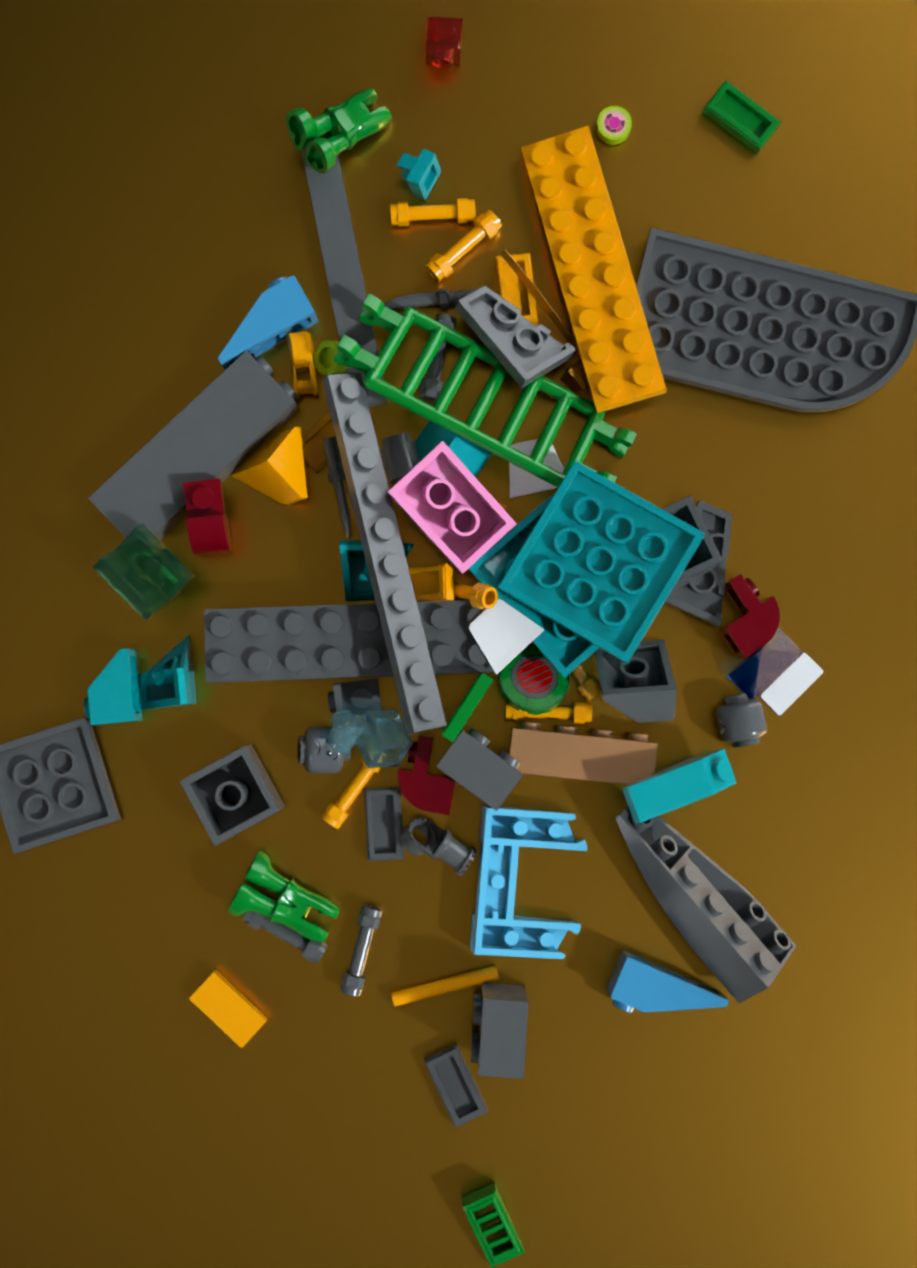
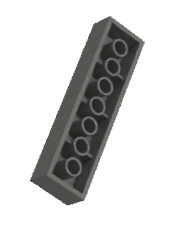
(330, 642)

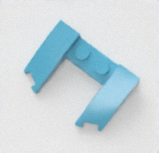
(493, 924)

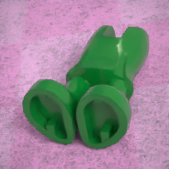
(346, 122)
(291, 904)

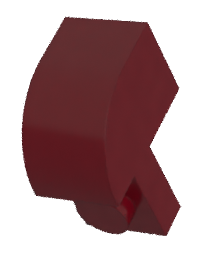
(206, 518)
(757, 619)
(425, 789)

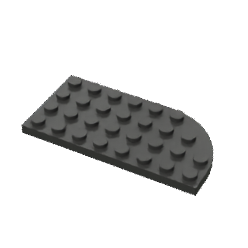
(770, 325)

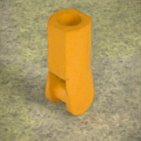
(301, 361)

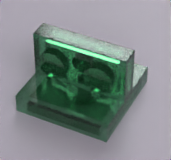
(144, 572)

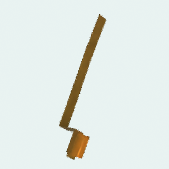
(570, 376)

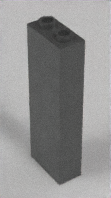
(198, 444)

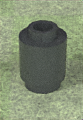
(399, 456)

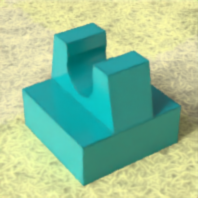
(420, 172)

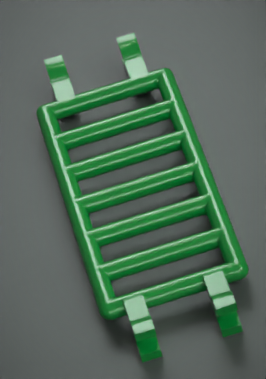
(374, 366)

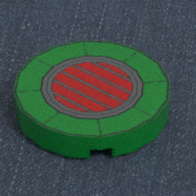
(532, 682)

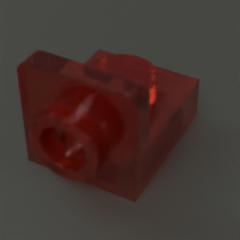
(444, 41)

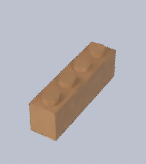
(582, 756)

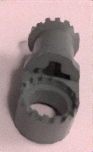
(438, 845)

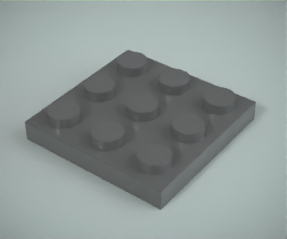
(54, 786)

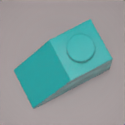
(115, 692)

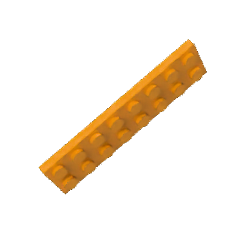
(593, 270)

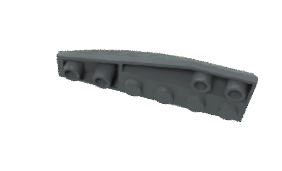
(708, 907)

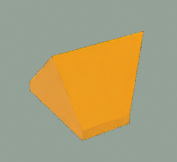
(277, 468)

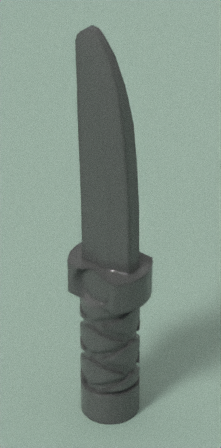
(440, 298)
(337, 476)

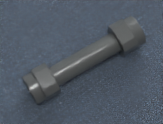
(432, 385)
(311, 949)
(354, 979)

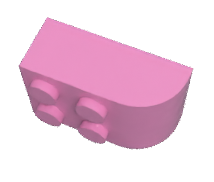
(451, 507)

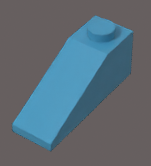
(274, 315)
(655, 989)

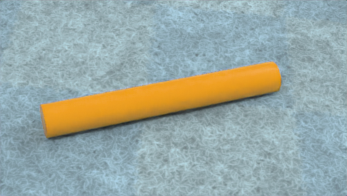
(445, 985)

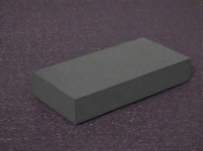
(384, 823)
(456, 1085)

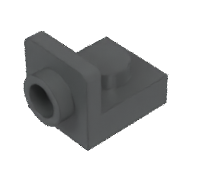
(355, 696)

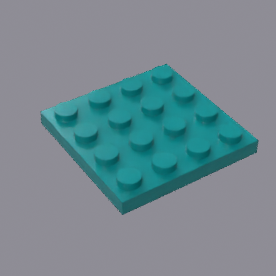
(601, 562)

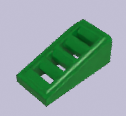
(480, 1199)

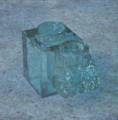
(377, 733)

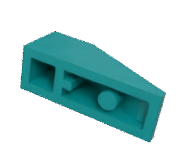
(679, 785)

